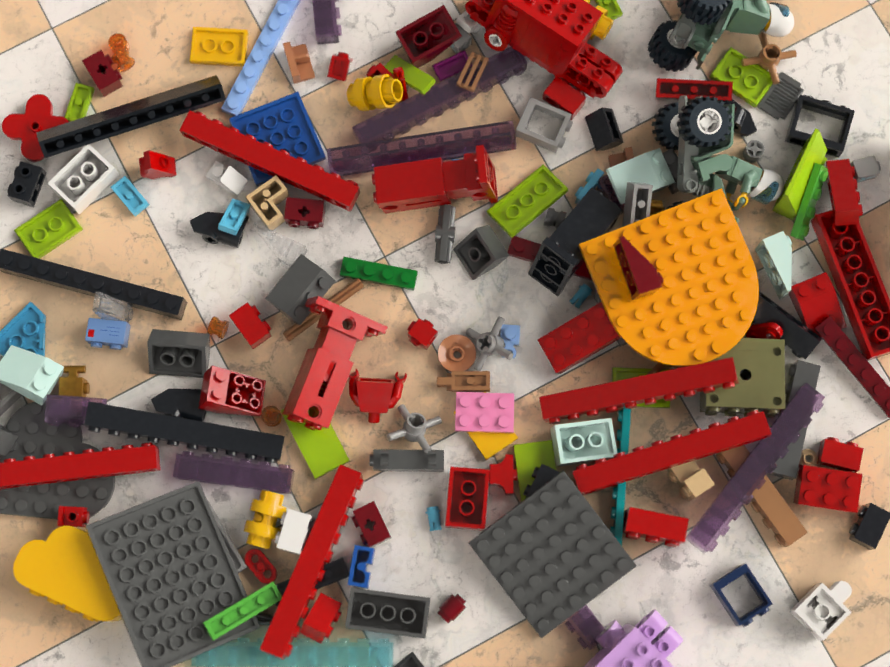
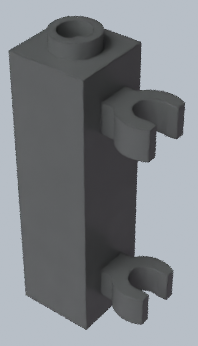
(407, 460)

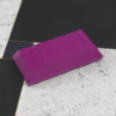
(451, 65)

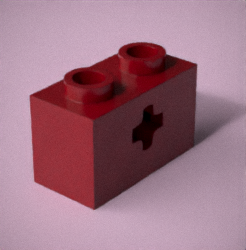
(105, 82)
(297, 206)
(380, 531)

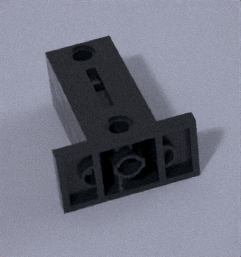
(560, 254)

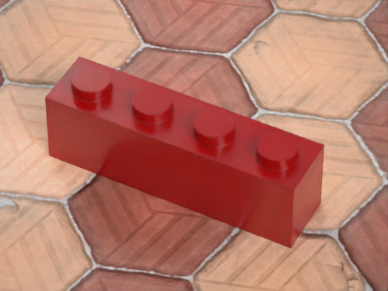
(692, 88)
(843, 192)

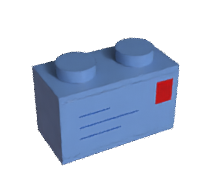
(107, 333)

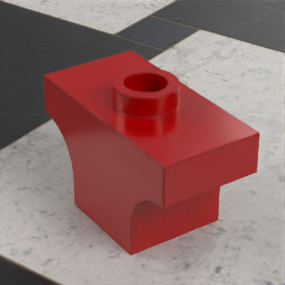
(157, 165)
(503, 475)

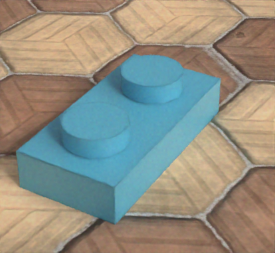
(592, 181)
(130, 196)
(234, 217)

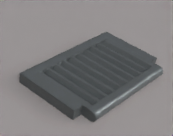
(781, 97)

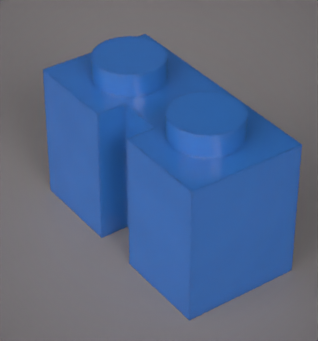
(358, 573)

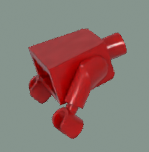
(375, 394)

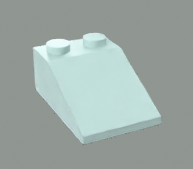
(645, 168)
(776, 258)
(29, 373)
(583, 441)

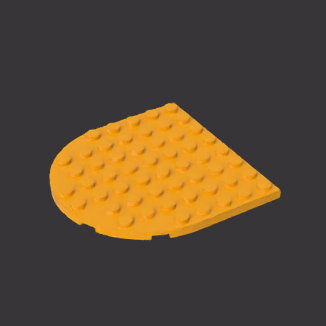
(706, 285)

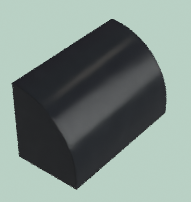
(604, 129)

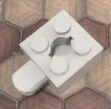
(823, 609)

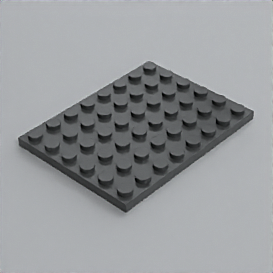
(169, 575)

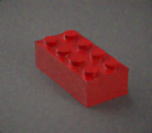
(578, 338)

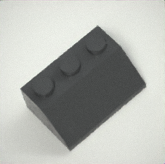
(298, 284)
(178, 353)

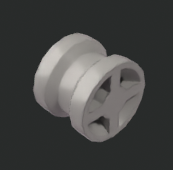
(755, 147)

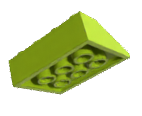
(796, 183)

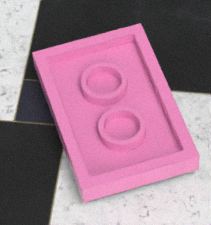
(484, 412)

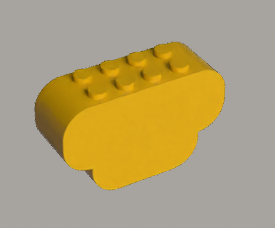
(67, 573)

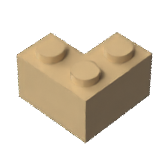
(265, 199)
(690, 479)

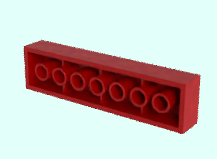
(856, 283)

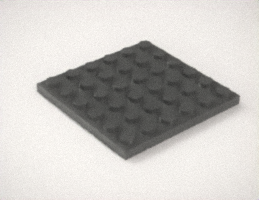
(552, 554)

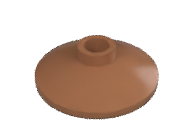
(454, 344)

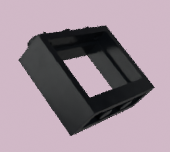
(826, 108)

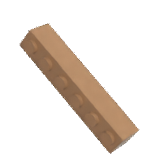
(767, 501)

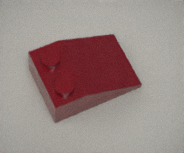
(428, 36)
(637, 270)

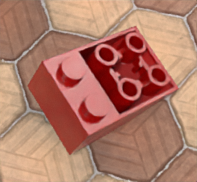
(231, 393)

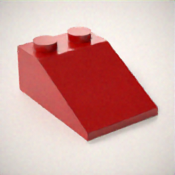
(815, 301)

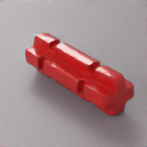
(399, 74)

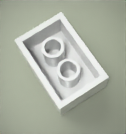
(83, 179)

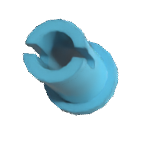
(581, 294)
(434, 518)

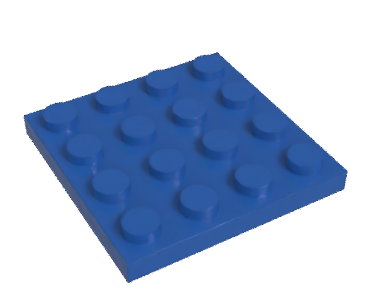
(284, 126)

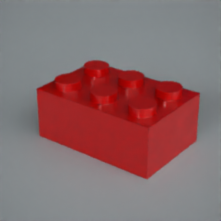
(828, 488)
(467, 498)
(655, 526)

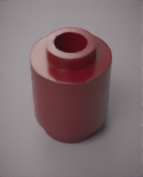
(452, 608)

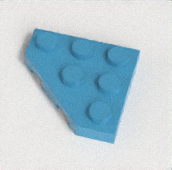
(25, 331)

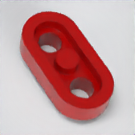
(765, 331)
(261, 566)

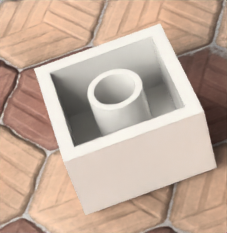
(294, 531)

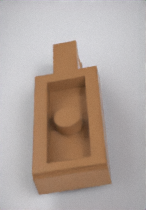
(465, 381)

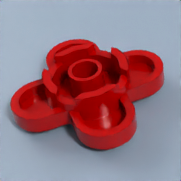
(23, 126)

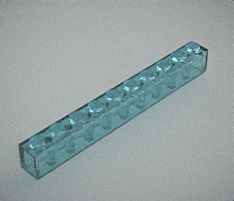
(303, 654)

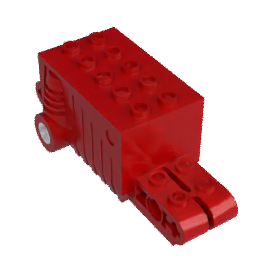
(552, 36)

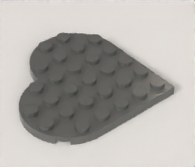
(40, 439)

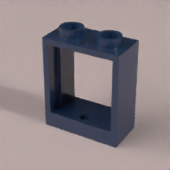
(761, 609)

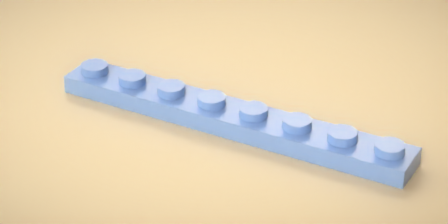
(259, 57)

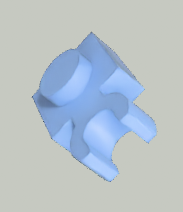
(511, 336)

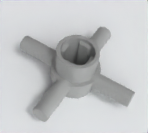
(489, 343)
(414, 428)

